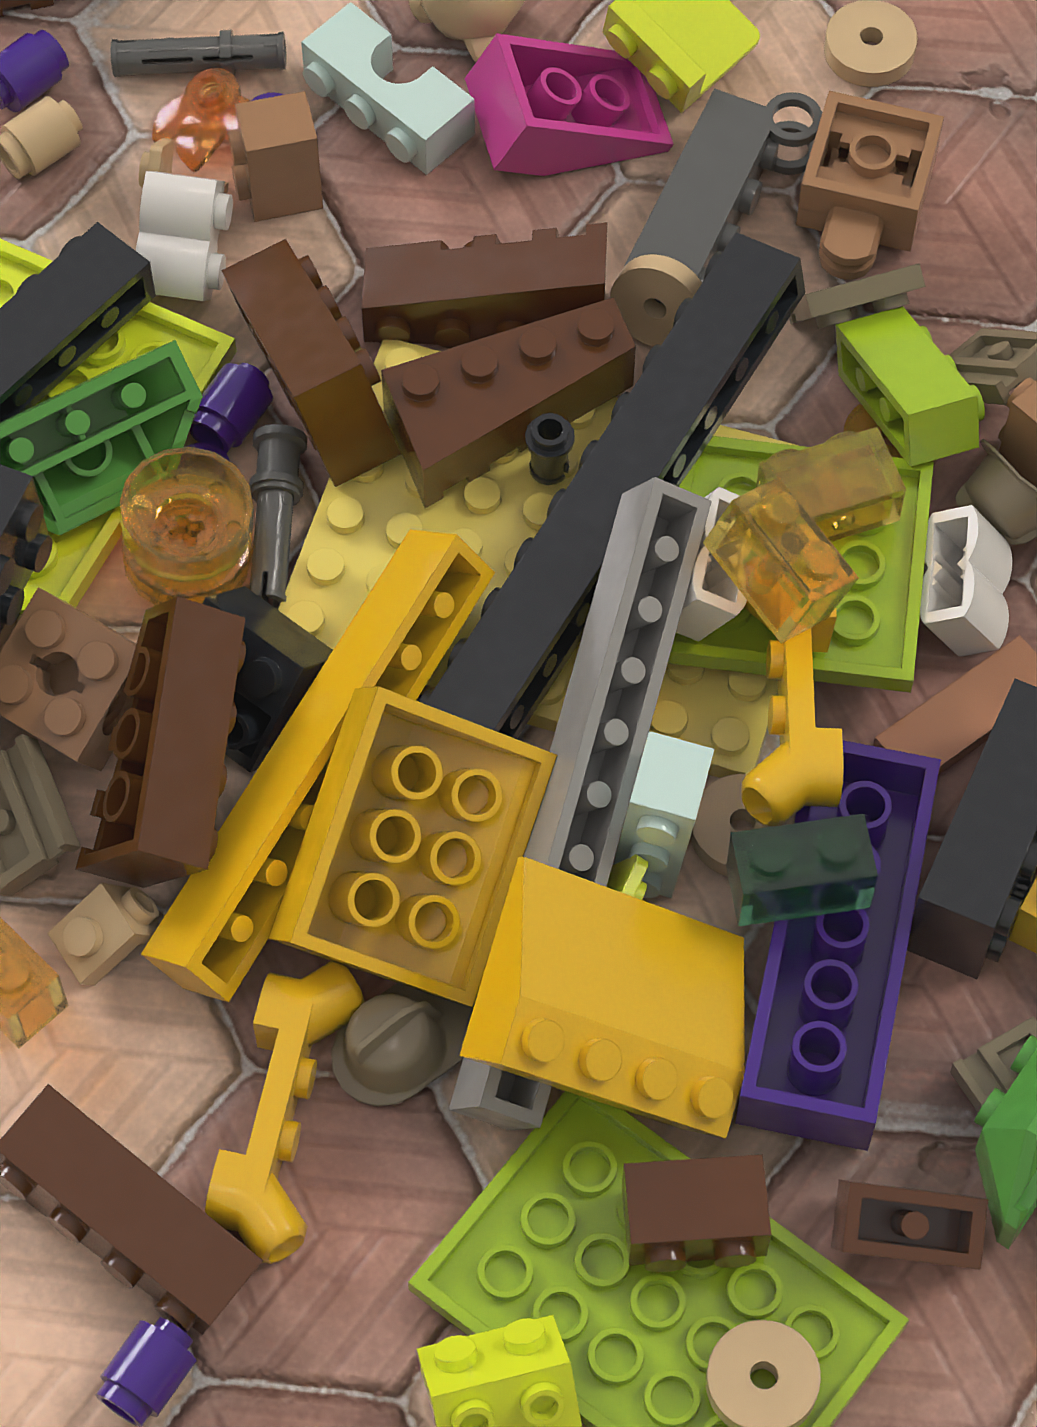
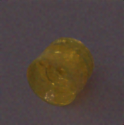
(180, 501)

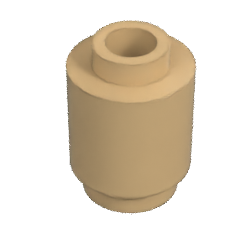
(39, 137)

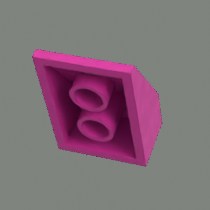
(562, 106)

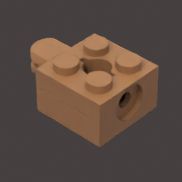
(866, 180)
(64, 678)

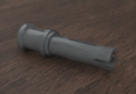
(276, 491)

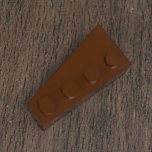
(479, 290)
(314, 359)
(476, 399)
(169, 747)
(123, 1212)

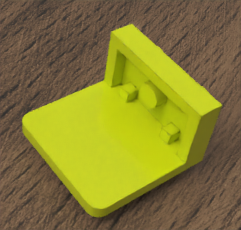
(680, 43)
(502, 1378)

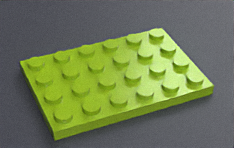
(637, 1340)

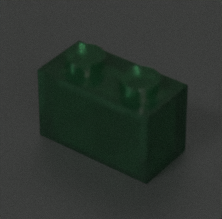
(801, 869)

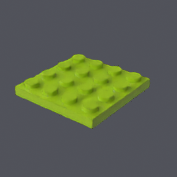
(876, 618)

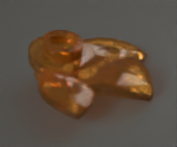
(198, 121)

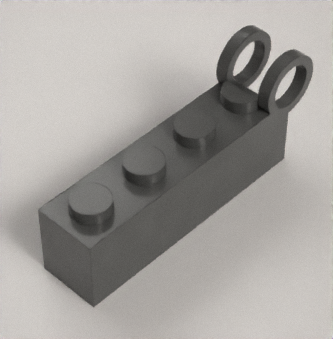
(721, 176)

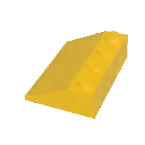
(412, 845)
(613, 1001)

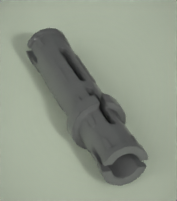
(199, 54)

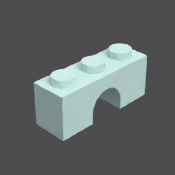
(415, 119)
(664, 809)

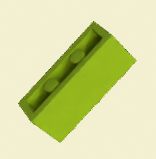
(909, 386)

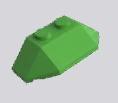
(98, 432)
(1009, 1148)

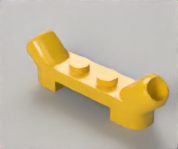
(809, 759)
(246, 1188)

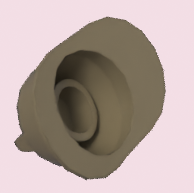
(1002, 497)
(398, 1045)

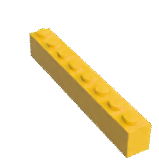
(392, 644)

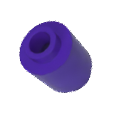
(30, 69)
(231, 406)
(146, 1371)

